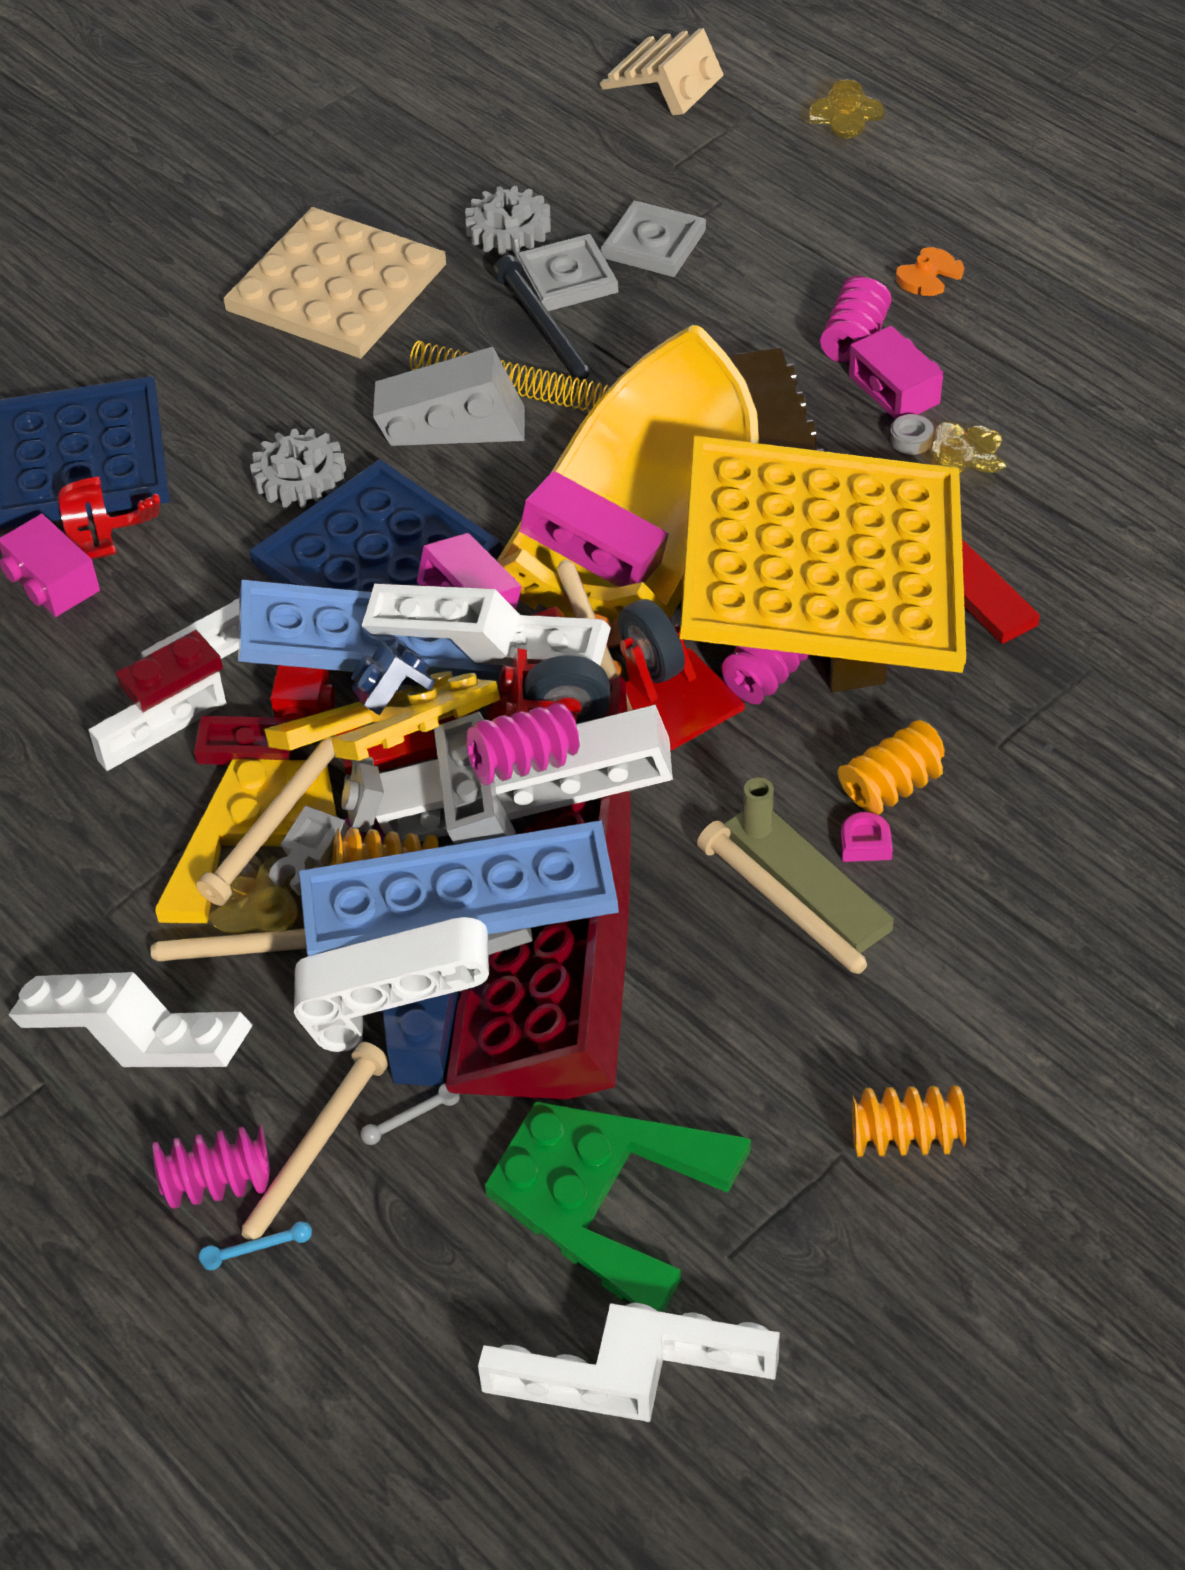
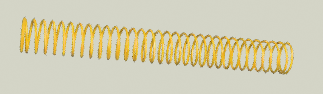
(423, 349)

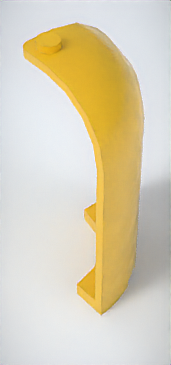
(639, 457)

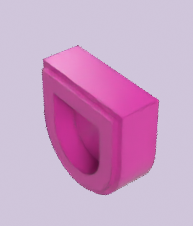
(866, 838)

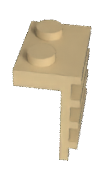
(680, 65)

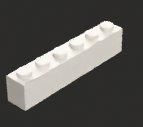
(612, 758)

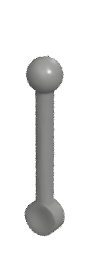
(371, 1133)

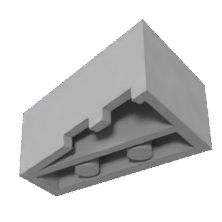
(451, 403)

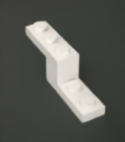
(481, 624)
(133, 731)
(130, 1020)
(629, 1361)

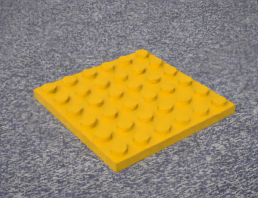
(824, 555)

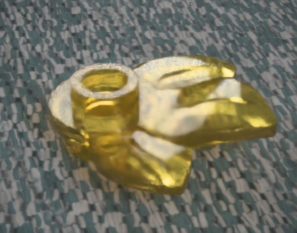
(846, 109)
(967, 448)
(254, 901)

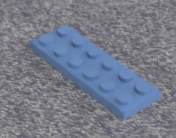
(326, 632)
(498, 881)

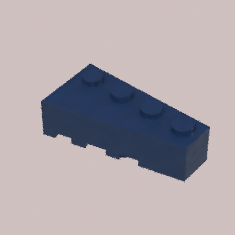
(421, 1039)

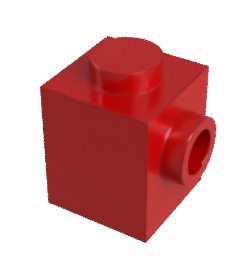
(301, 692)

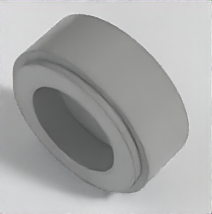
(911, 434)

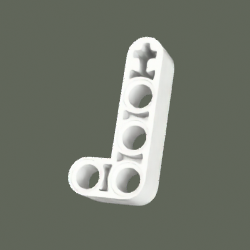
(385, 973)

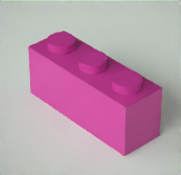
(593, 531)

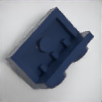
(383, 673)

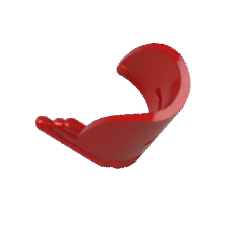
(73, 512)

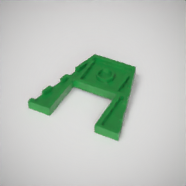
(567, 1164)

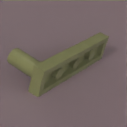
(805, 870)

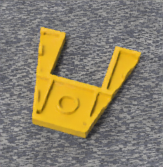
(406, 712)
(235, 807)

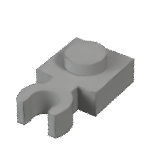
(362, 794)
(307, 845)

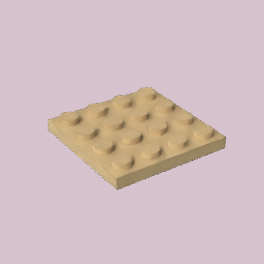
(335, 282)

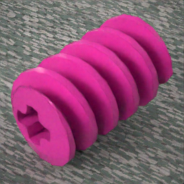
(855, 316)
(758, 671)
(522, 742)
(212, 1167)

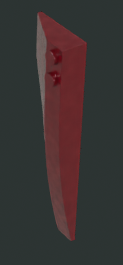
(555, 1004)

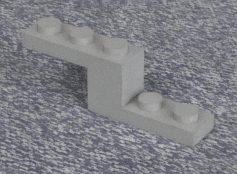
(471, 808)

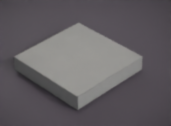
(653, 238)
(567, 272)

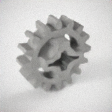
(508, 220)
(298, 467)

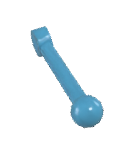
(212, 1257)

